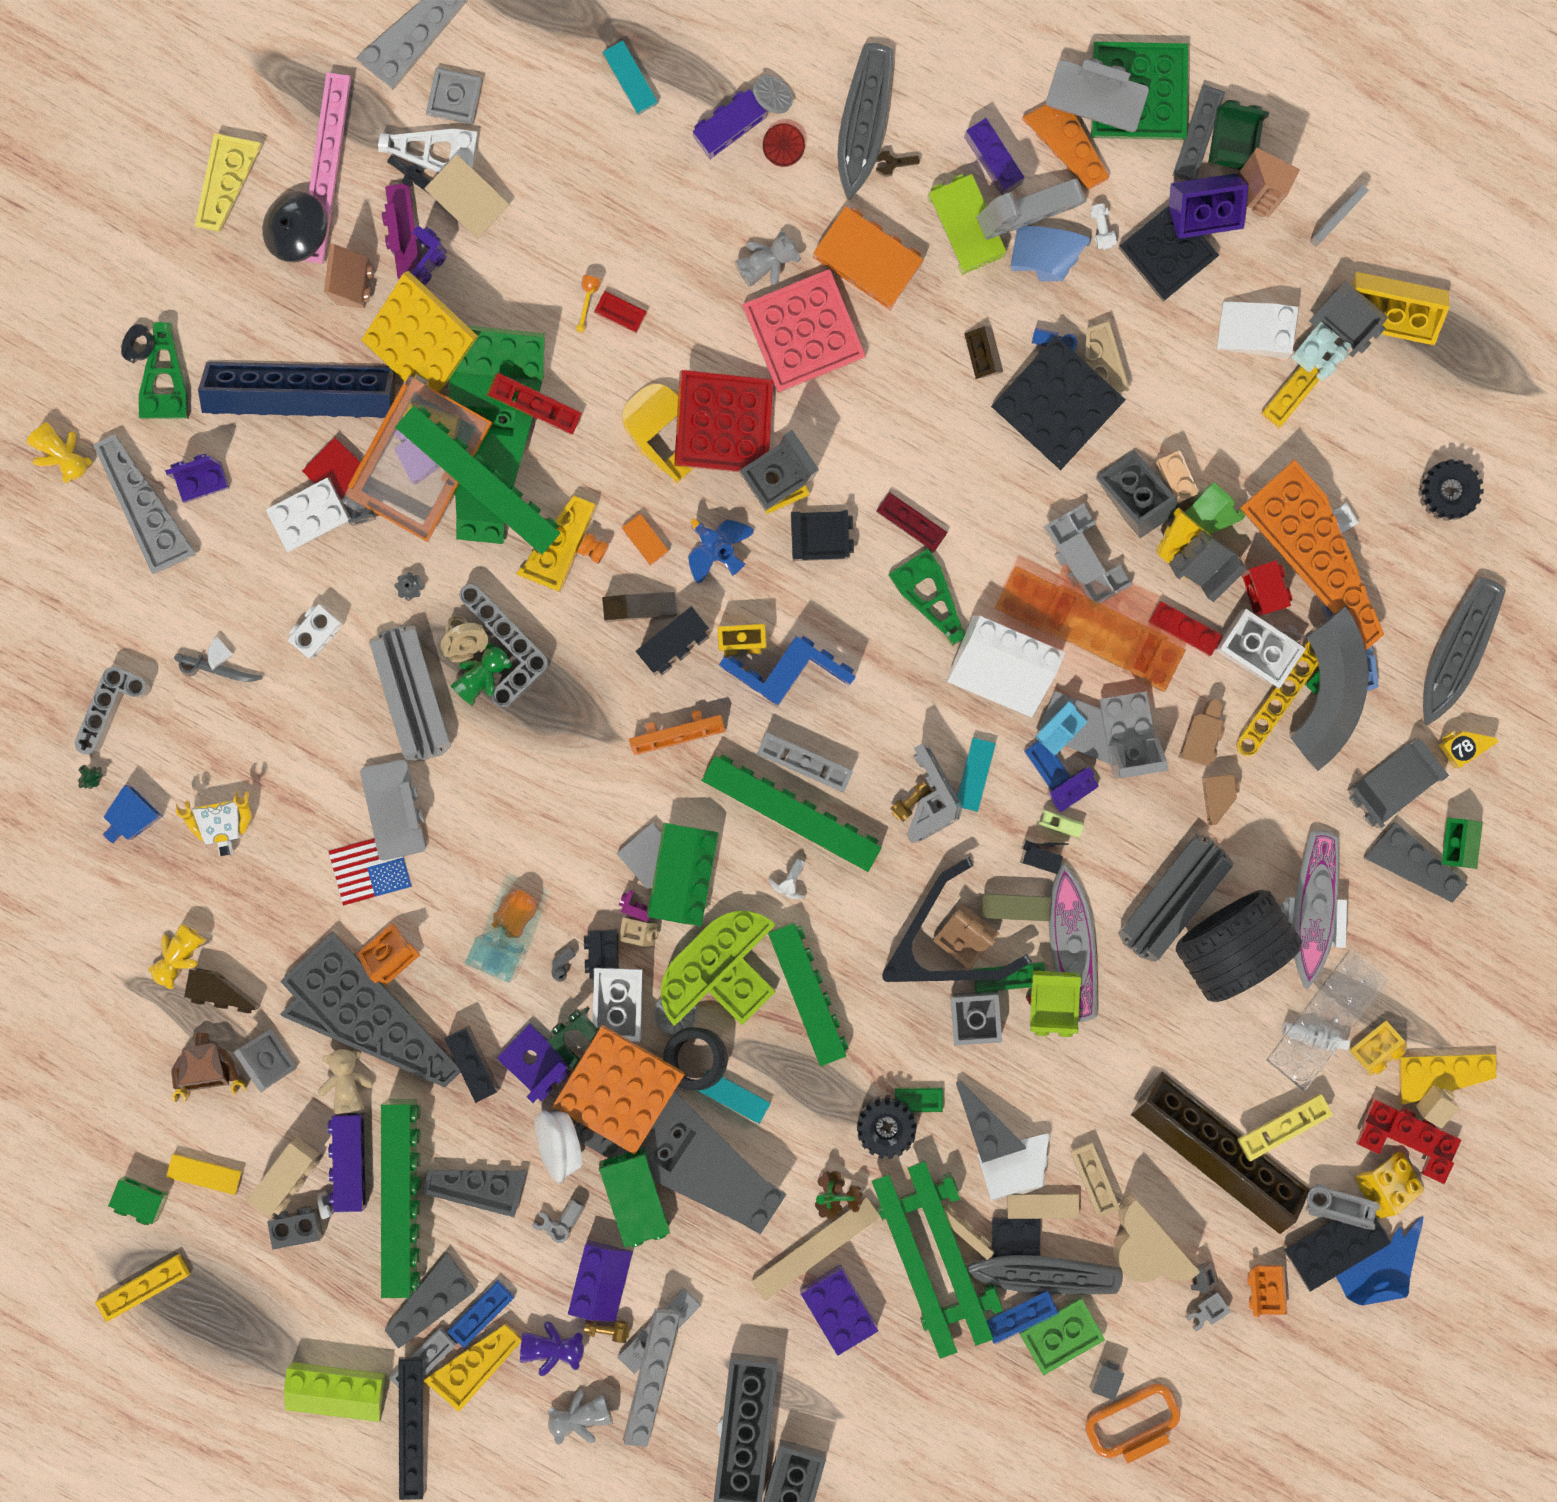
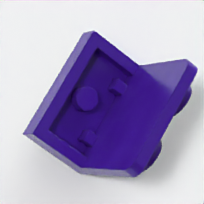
(434, 256)

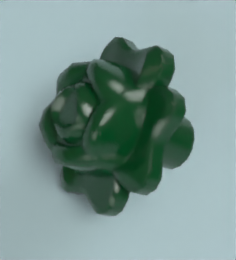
(89, 777)

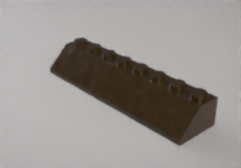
(1215, 1151)

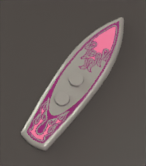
(1316, 904)
(1074, 938)

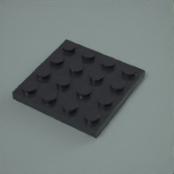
(1058, 402)

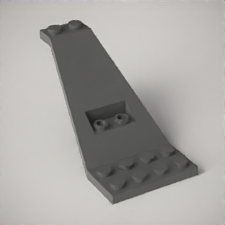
(699, 1165)

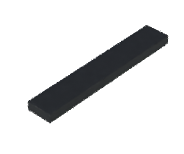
(410, 1428)

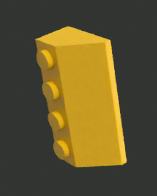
(1412, 309)

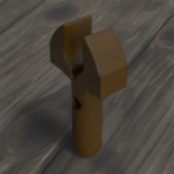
(895, 162)

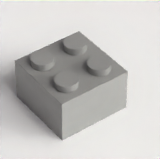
(976, 1018)

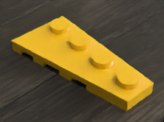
(555, 563)
(1451, 1072)
(470, 1370)

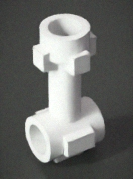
(1105, 239)

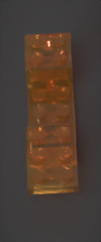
(1091, 627)

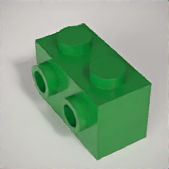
(1462, 843)
(137, 1200)

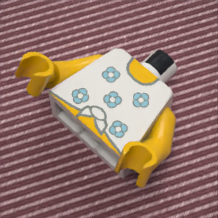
(219, 822)

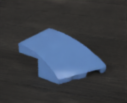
(1047, 251)

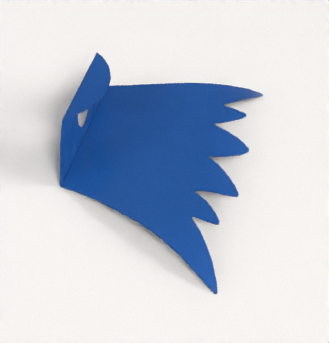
(1385, 1273)

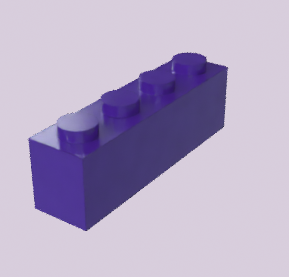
(348, 1162)

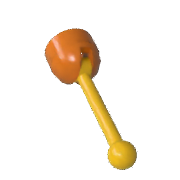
(590, 285)

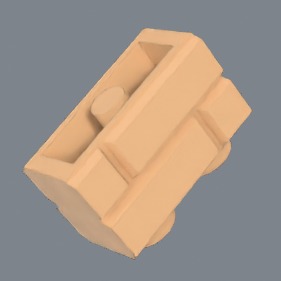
(1177, 476)

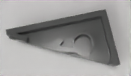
(990, 1134)

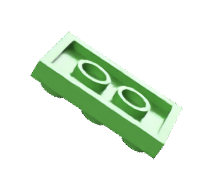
(1062, 1336)

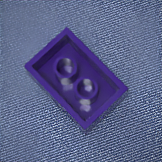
(839, 1310)

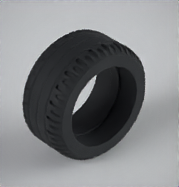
(718, 1048)

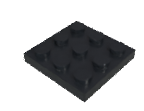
(1163, 257)

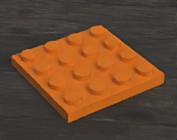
(618, 1089)

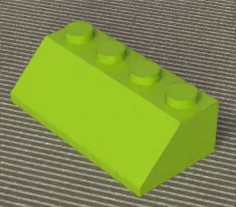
(334, 1391)

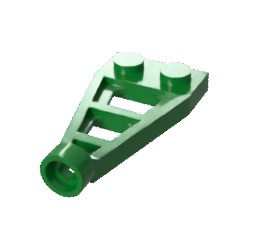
(163, 405)
(913, 573)

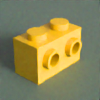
(741, 638)

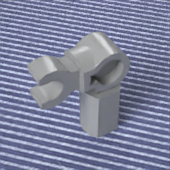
(561, 1231)

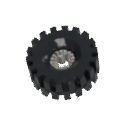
(1462, 479)
(878, 1139)

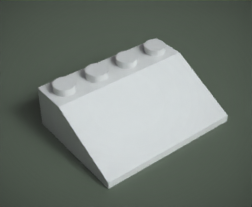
(1004, 666)

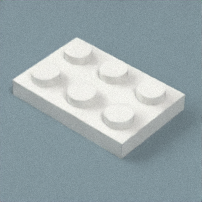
(308, 514)

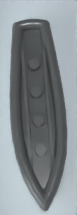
(864, 117)
(1461, 648)
(1049, 1274)

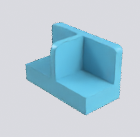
(1061, 728)

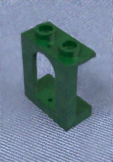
(576, 1021)

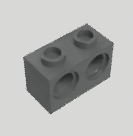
(297, 1234)

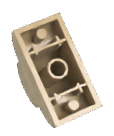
(1145, 1249)

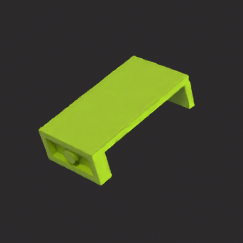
(957, 209)

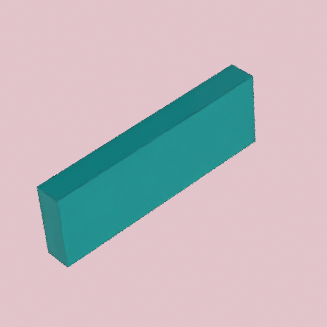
(630, 77)
(975, 773)
(738, 1099)

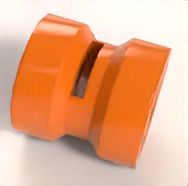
(593, 548)

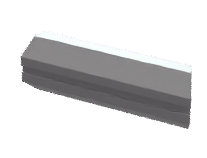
(410, 693)

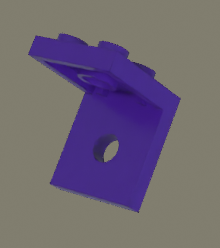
(543, 1072)

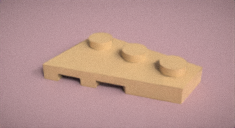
(1104, 356)

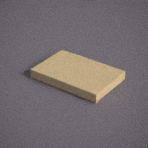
(467, 196)

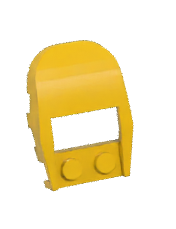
(645, 417)

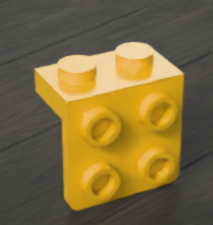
(1390, 1185)

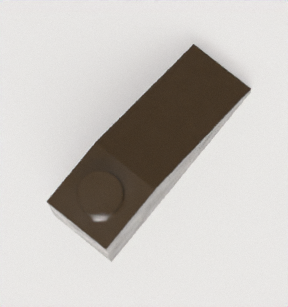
(638, 606)

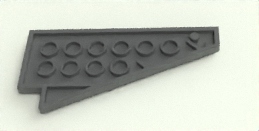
(349, 1007)

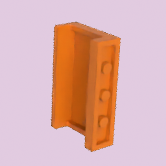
(868, 257)

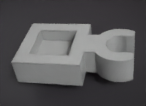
(1211, 1309)

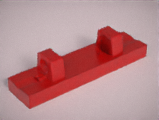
(534, 404)

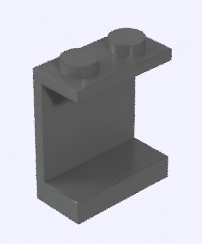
(1208, 565)

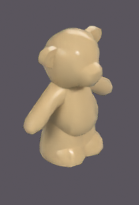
(344, 1079)

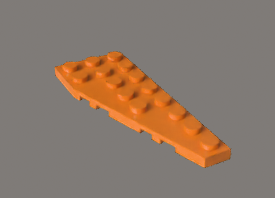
(1305, 532)

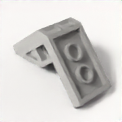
(1131, 736)
(928, 817)

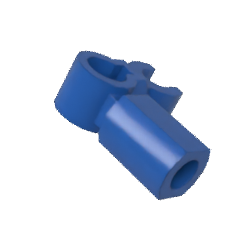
(1043, 337)

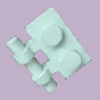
(1315, 346)

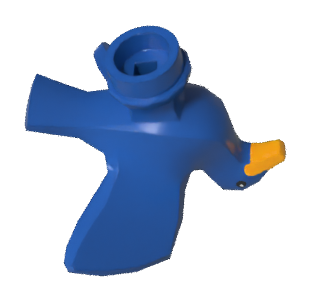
(717, 547)

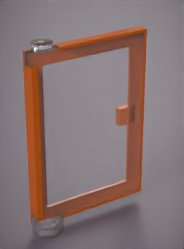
(399, 477)

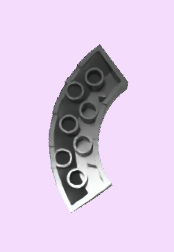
(1339, 692)

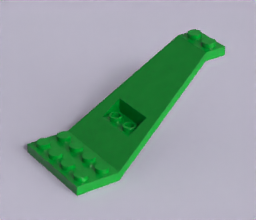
(520, 358)

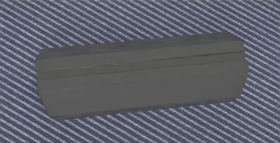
(1175, 898)

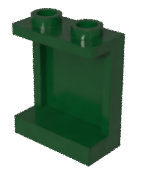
(1236, 133)

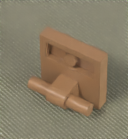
(966, 936)

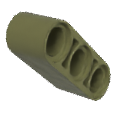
(1016, 907)

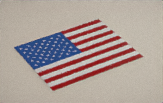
(364, 875)

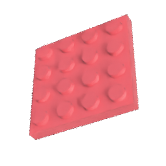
(803, 331)

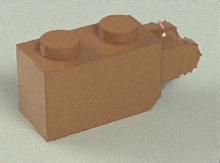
(1203, 735)

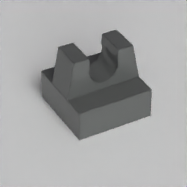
(1205, 1279)

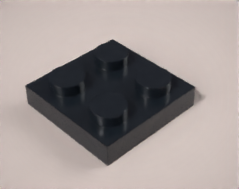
(1015, 1237)

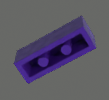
(729, 123)
(994, 157)

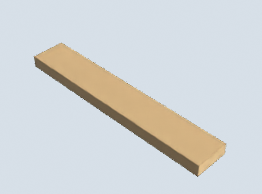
(815, 1249)

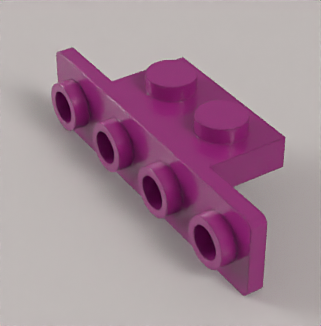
(400, 224)

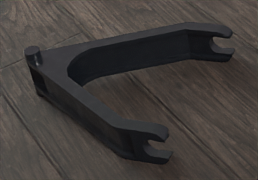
(903, 964)

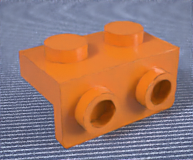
(1267, 1290)

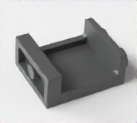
(1351, 317)

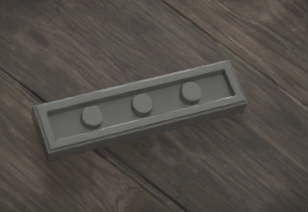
(1198, 133)

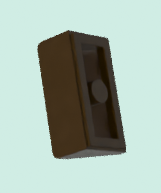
(983, 352)

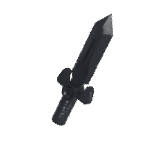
(410, 173)

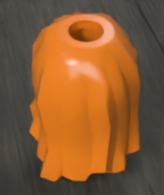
(515, 913)

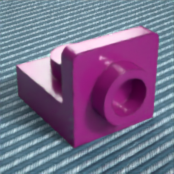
(637, 910)

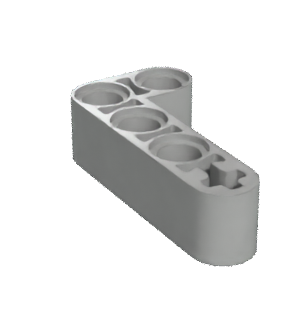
(107, 713)

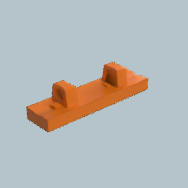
(676, 735)

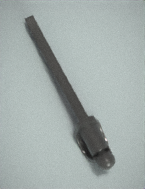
(220, 670)

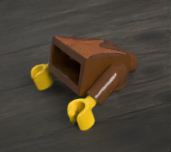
(203, 1068)

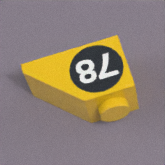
(1464, 746)

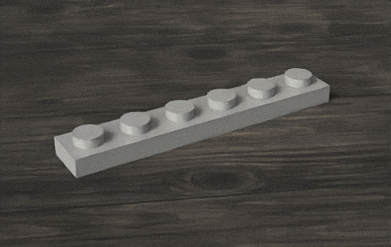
(651, 1377)

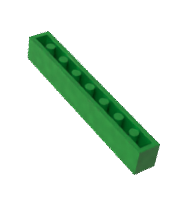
(477, 479)
(791, 813)

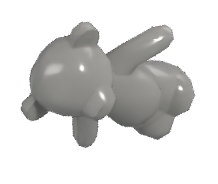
(767, 259)
(579, 1418)

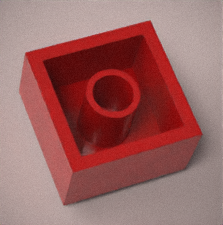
(1267, 588)

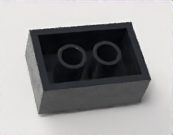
(674, 641)

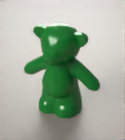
(480, 674)

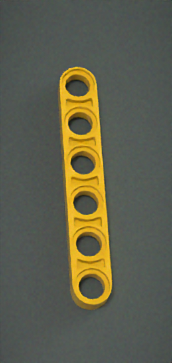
(1283, 698)

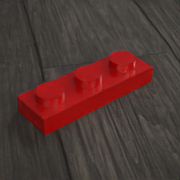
(1185, 628)

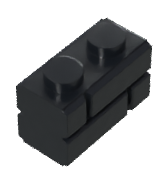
(602, 950)

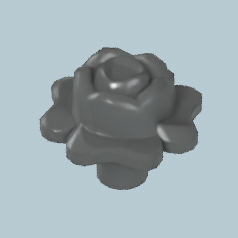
(409, 586)

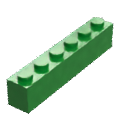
(807, 993)

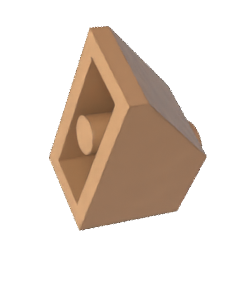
(1219, 796)

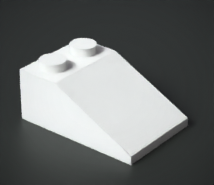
(1257, 328)
(1260, 648)
(618, 1001)

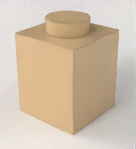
(1438, 1106)

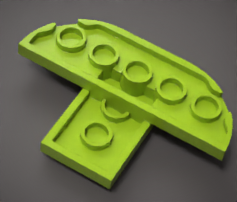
(717, 966)

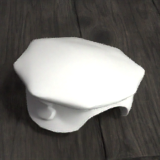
(557, 1144)

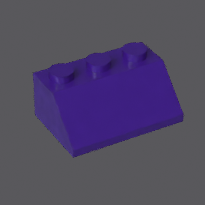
(1208, 205)
(600, 1282)

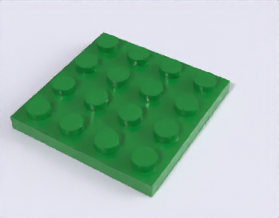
(1165, 73)

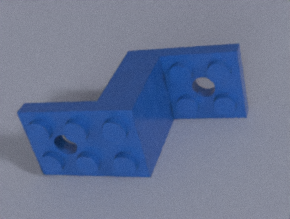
(788, 670)

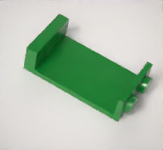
(634, 1198)

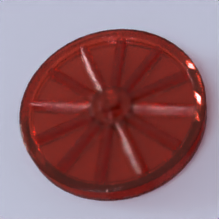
(783, 145)

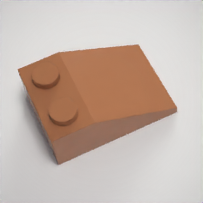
(347, 277)

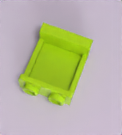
(1055, 1003)

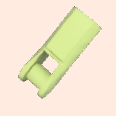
(1065, 824)

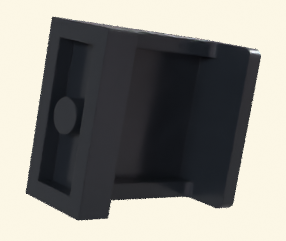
(821, 536)

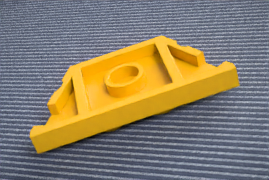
(1178, 536)

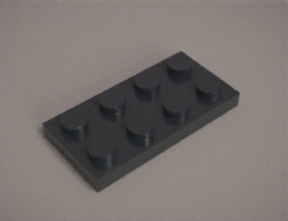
(1334, 1250)

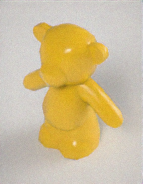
(57, 453)
(176, 955)

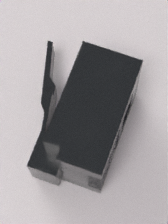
(1040, 858)

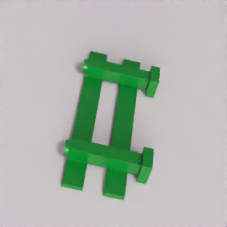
(969, 1304)

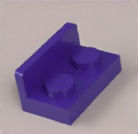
(1073, 789)

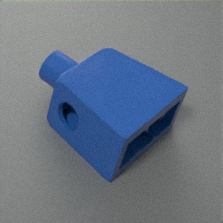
(129, 815)

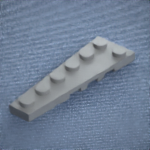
(408, 40)
(150, 521)

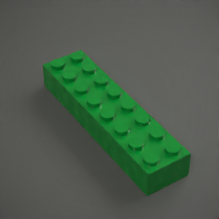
(399, 1198)

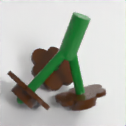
(829, 1204)

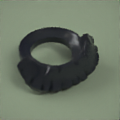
(127, 349)

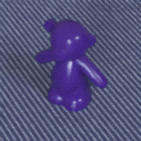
(551, 1350)

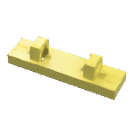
(1285, 1127)

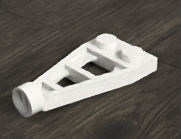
(461, 141)

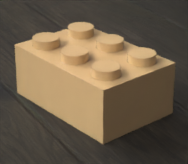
(285, 1177)

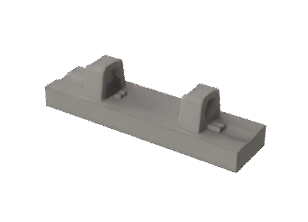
(805, 762)
(683, 1303)

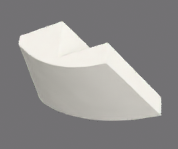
(1018, 1171)

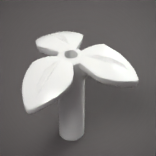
(788, 886)

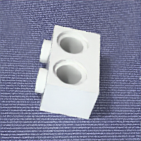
(320, 636)

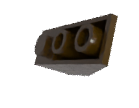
(215, 988)

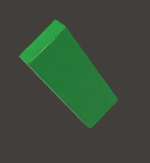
(1017, 980)

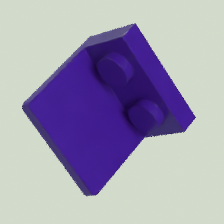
(198, 478)

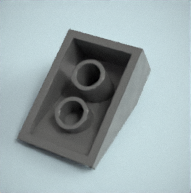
(1138, 494)

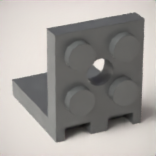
(791, 465)

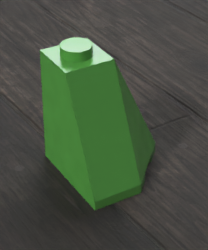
(1214, 510)

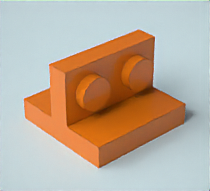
(387, 955)

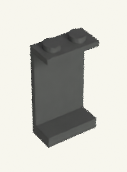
(1396, 782)

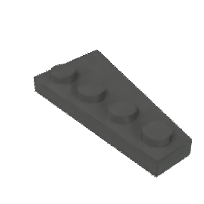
(478, 1188)

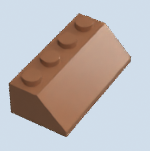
(1267, 180)

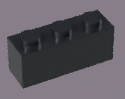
(472, 1064)

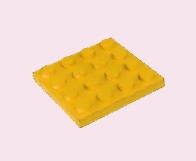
(418, 334)

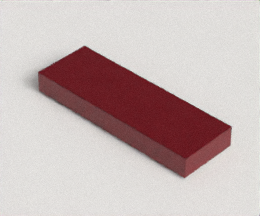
(911, 522)

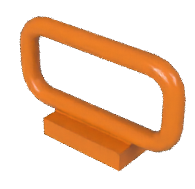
(1144, 1442)

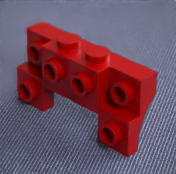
(1423, 1136)

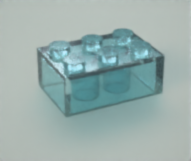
(496, 956)

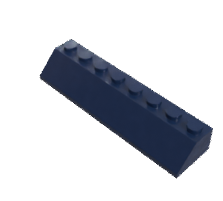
(296, 389)

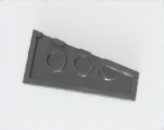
(1413, 862)
(435, 1297)

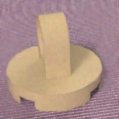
(463, 640)

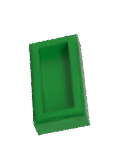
(922, 1099)

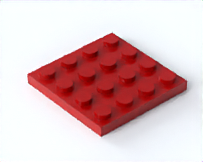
(722, 420)

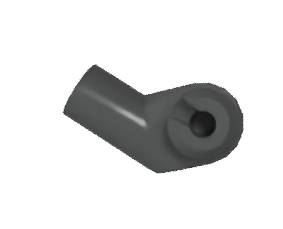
(559, 964)

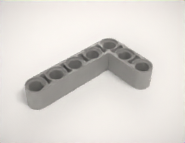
(1008, 214)
(509, 641)

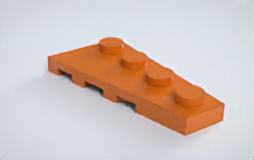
(1068, 143)

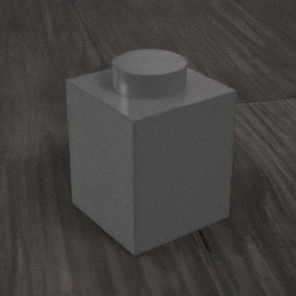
(1107, 1379)

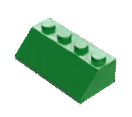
(682, 874)

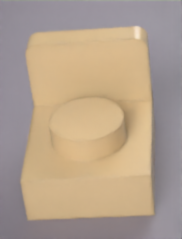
(638, 932)

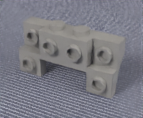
(1079, 558)

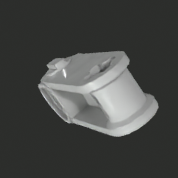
(1342, 1207)

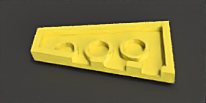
(224, 177)

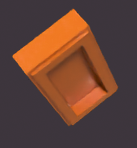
(645, 539)

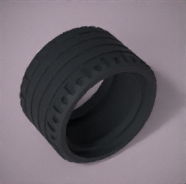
(1239, 946)

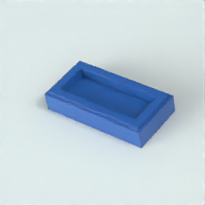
(1047, 765)

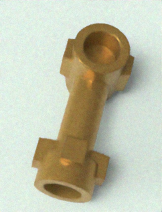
(901, 809)
(619, 1331)

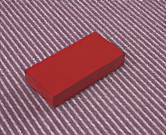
(620, 312)

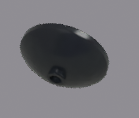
(303, 231)

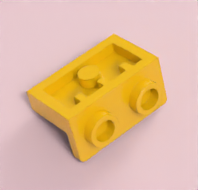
(1379, 1049)

